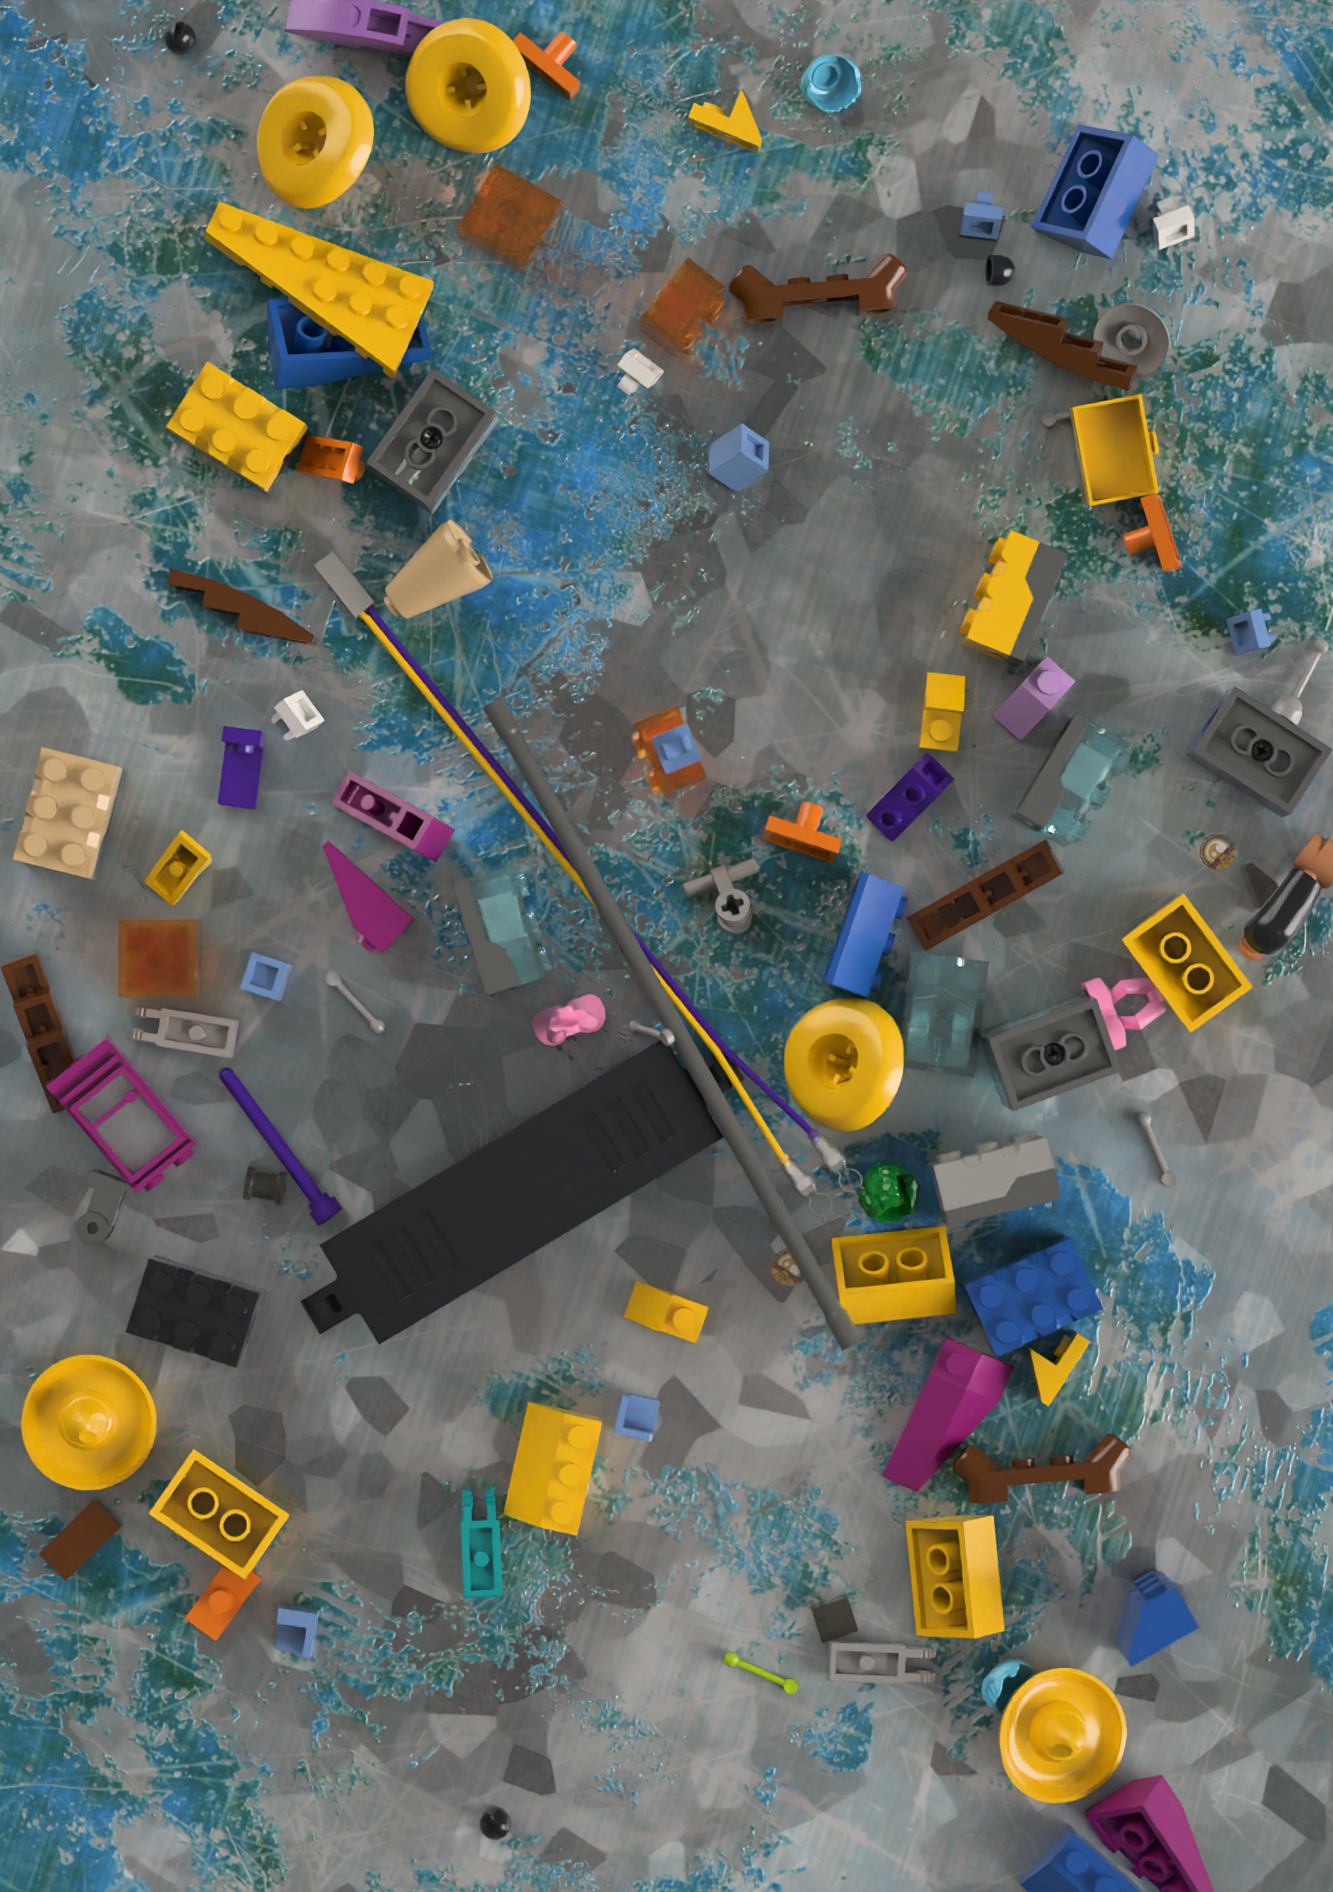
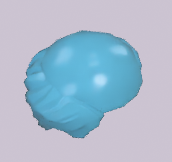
(831, 83)
(1003, 1682)

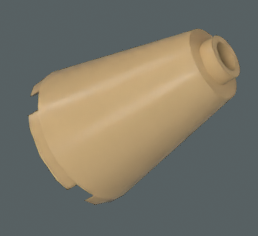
(437, 573)

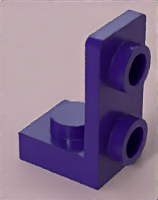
(241, 767)
(909, 797)

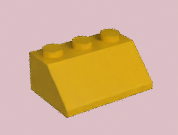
(1186, 962)
(894, 1275)
(552, 1467)
(955, 1576)

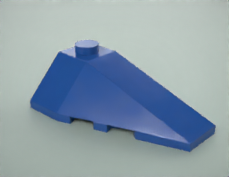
(311, 356)

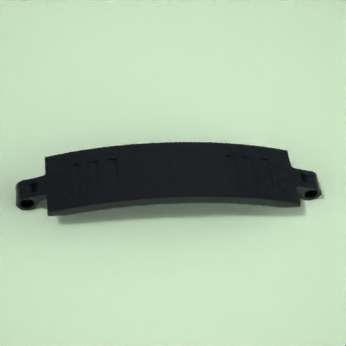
(517, 1193)

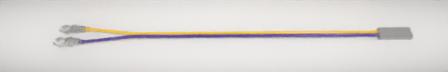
(358, 602)

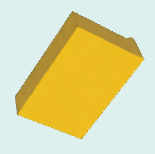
(1115, 449)

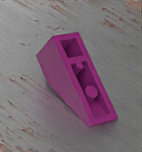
(392, 816)
(368, 906)

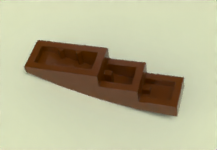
(1049, 338)
(253, 614)
(985, 894)
(39, 1019)

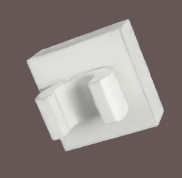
(1172, 224)
(639, 371)
(297, 714)

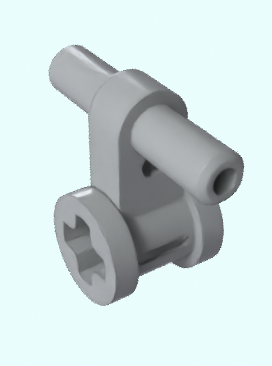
(728, 897)

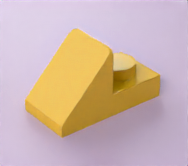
(738, 129)
(942, 712)
(178, 868)
(666, 1312)
(1051, 1375)

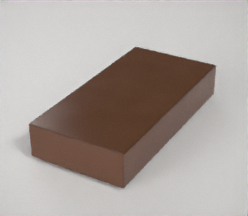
(80, 1539)

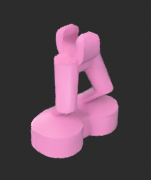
(1107, 998)
(558, 1022)

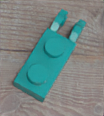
(481, 1548)

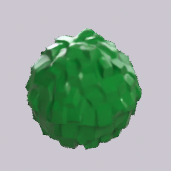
(888, 1193)

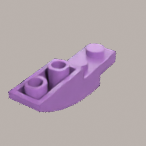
(359, 23)

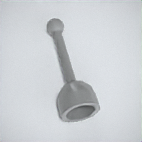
(1289, 705)

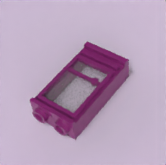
(122, 1115)

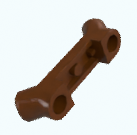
(873, 292)
(989, 1481)

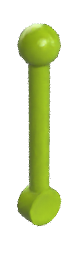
(789, 1685)

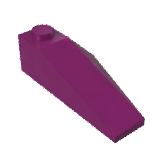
(948, 1407)
(1152, 1833)

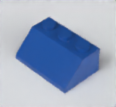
(1095, 190)
(865, 935)
(1152, 1618)
(1076, 1867)

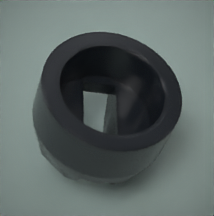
(188, 38)
(998, 270)
(501, 1817)

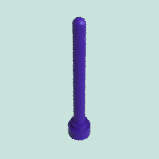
(321, 1205)

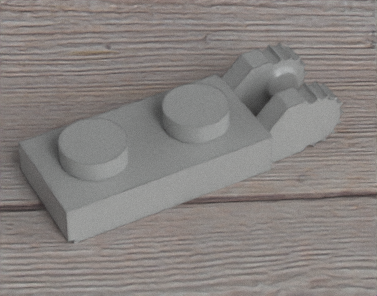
(188, 1031)
(876, 1662)

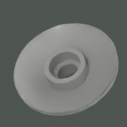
(1146, 352)

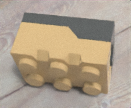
(68, 813)

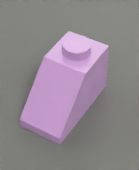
(1033, 698)

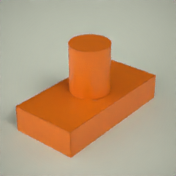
(549, 62)
(331, 459)
(1156, 534)
(803, 834)
(221, 1602)

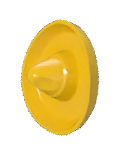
(468, 86)
(314, 140)
(844, 1063)
(88, 1422)
(1061, 1735)

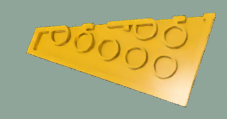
(335, 287)

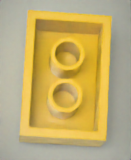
(218, 1515)

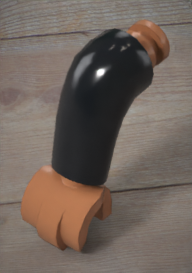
(1292, 902)

